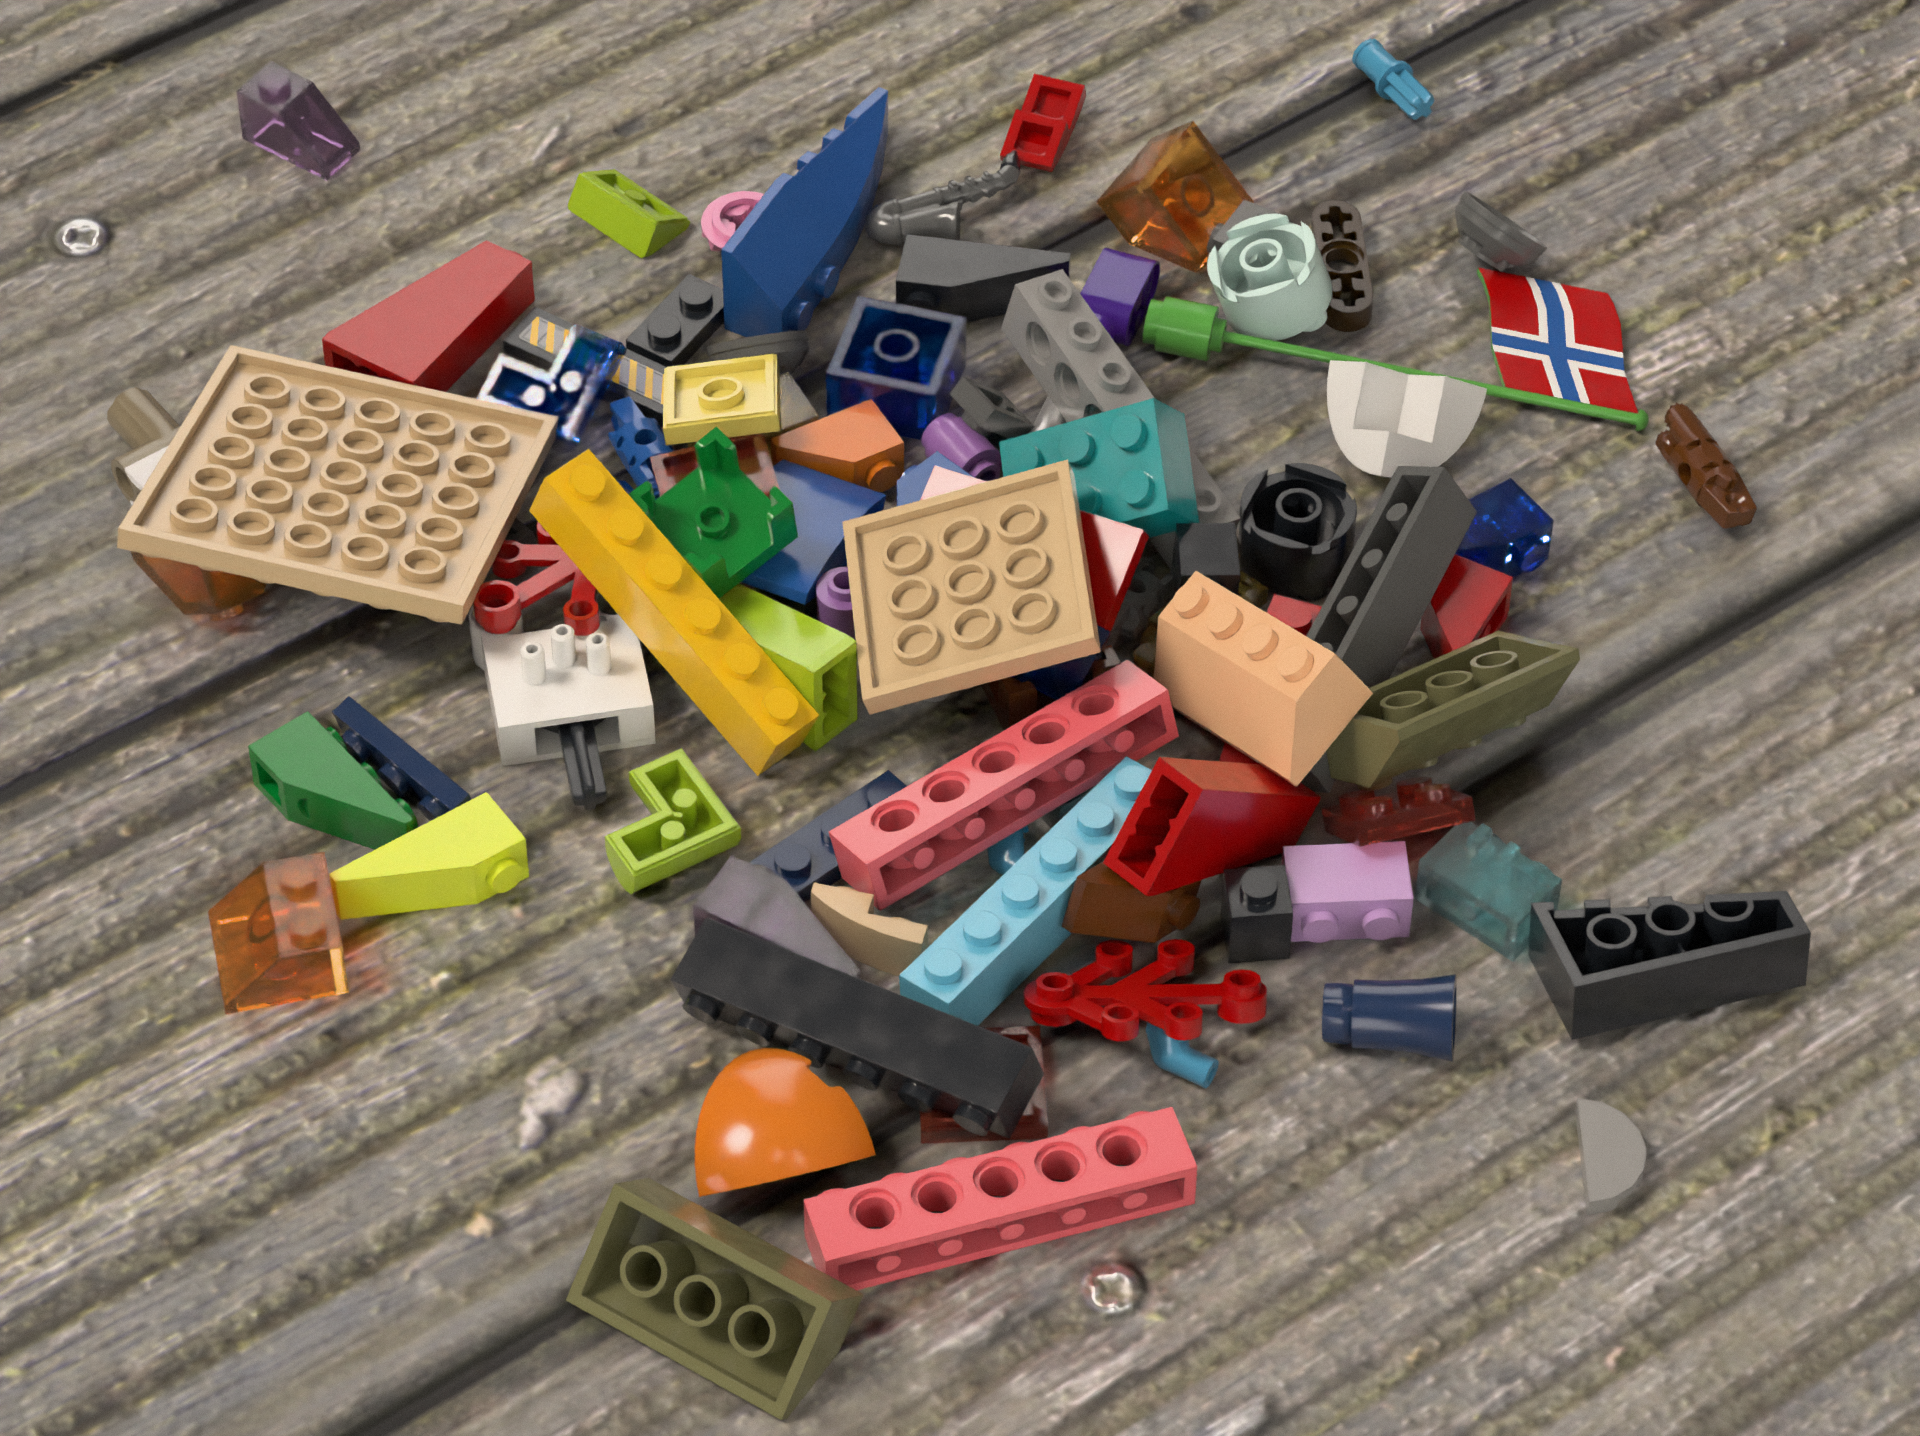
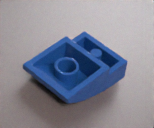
(820, 509)

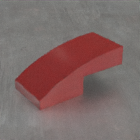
(1044, 122)

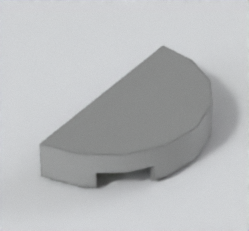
(1609, 1154)

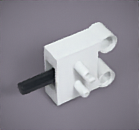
(567, 696)

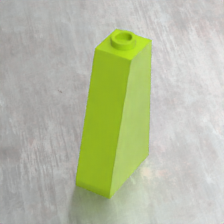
(809, 653)

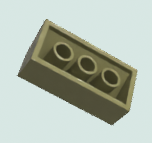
(1448, 706)
(712, 1296)

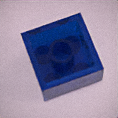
(900, 360)

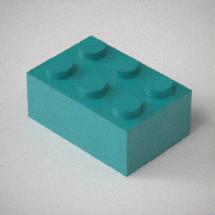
(1124, 463)

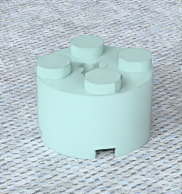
(1271, 278)

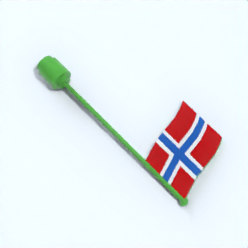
(1547, 340)

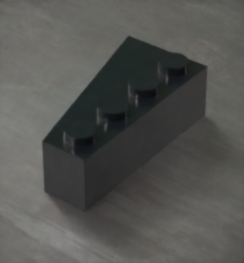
(1666, 957)

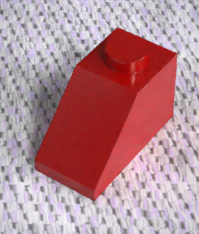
(1465, 606)

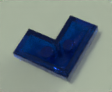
(569, 388)

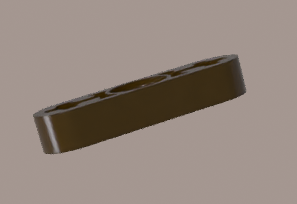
(1351, 249)

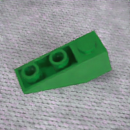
(323, 787)

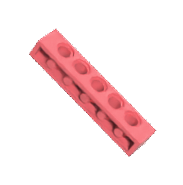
(1003, 784)
(1034, 1208)

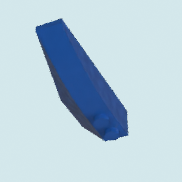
(805, 228)

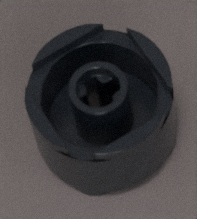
(1296, 530)

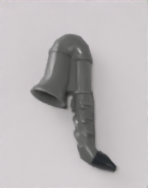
(938, 210)

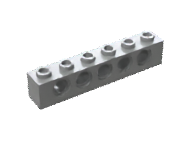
(1089, 373)

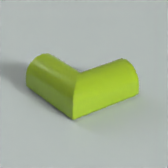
(683, 827)

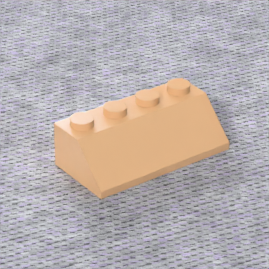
(1253, 678)

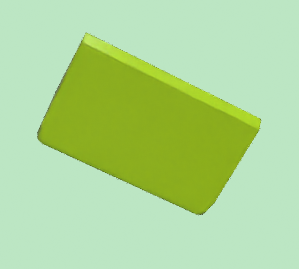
(625, 211)

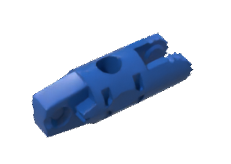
(636, 441)

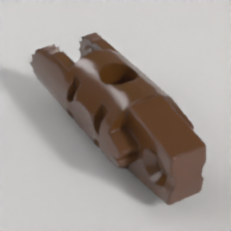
(1705, 468)

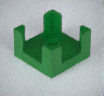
(720, 516)

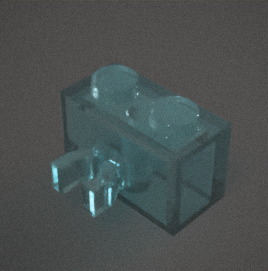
(1485, 886)

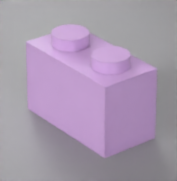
(1349, 891)

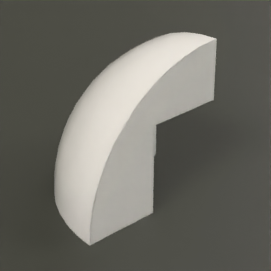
(1398, 417)

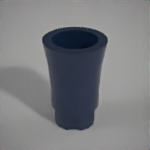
(1393, 1015)

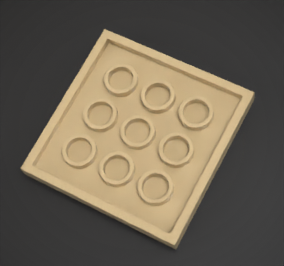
(970, 587)

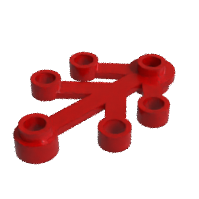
(500, 602)
(1063, 998)

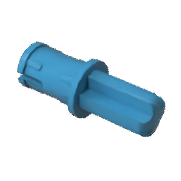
(1393, 79)

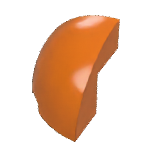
(773, 1122)

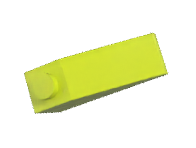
(436, 866)

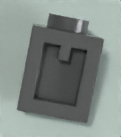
(989, 412)

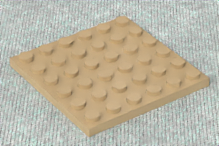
(340, 484)

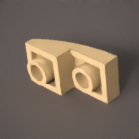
(866, 937)

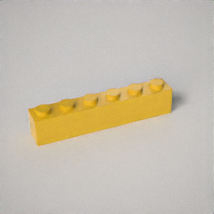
(673, 612)

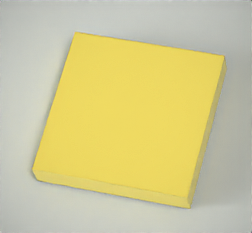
(728, 394)

